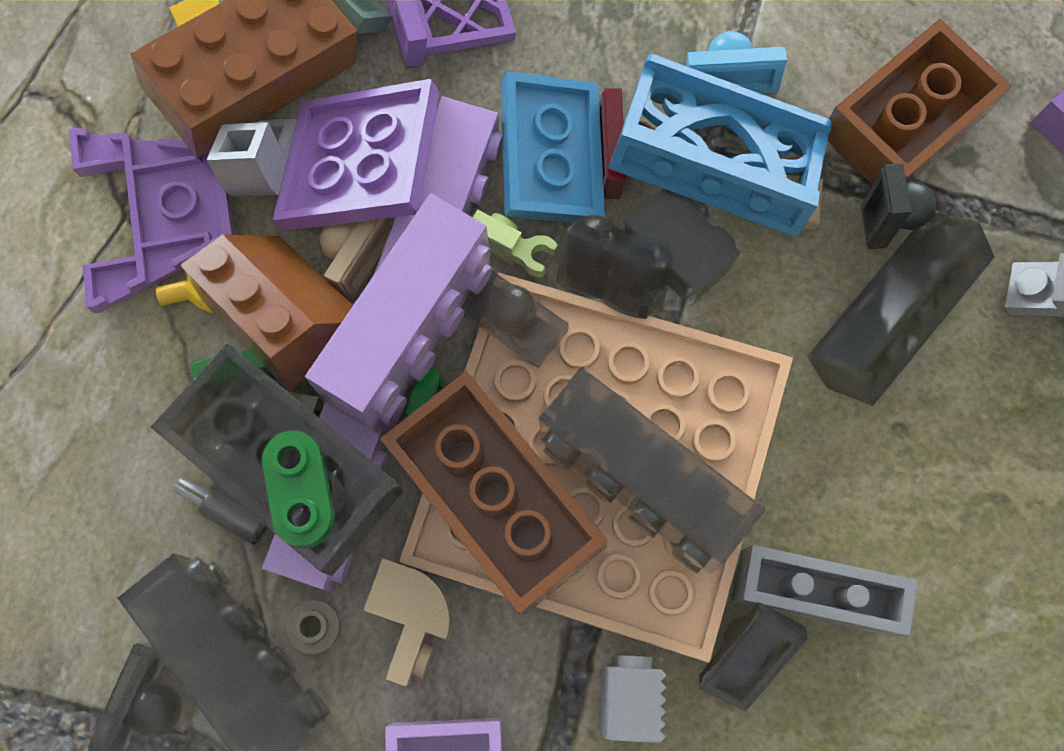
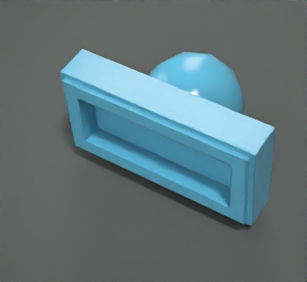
(738, 62)

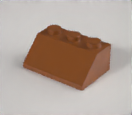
(269, 300)

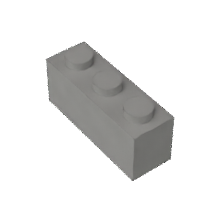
(825, 591)

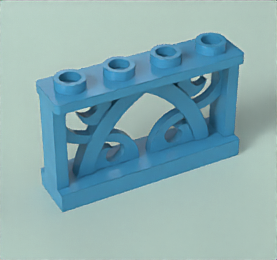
(681, 161)

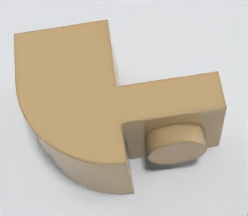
(419, 605)

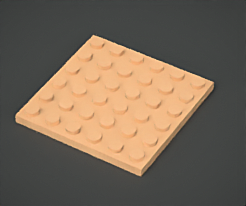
(696, 387)

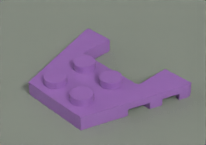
(172, 205)

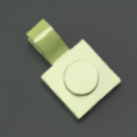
(509, 246)

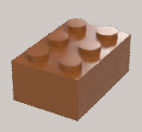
(916, 105)

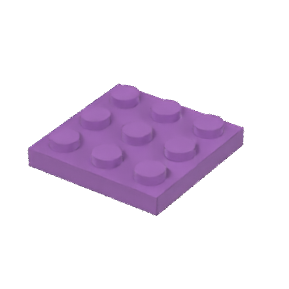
(358, 157)

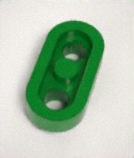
(298, 487)

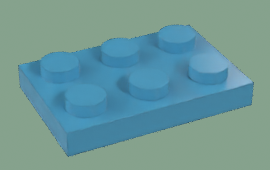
(551, 148)

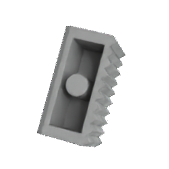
(632, 700)

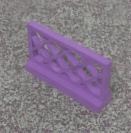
(415, 37)

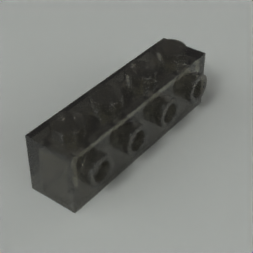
(901, 307)

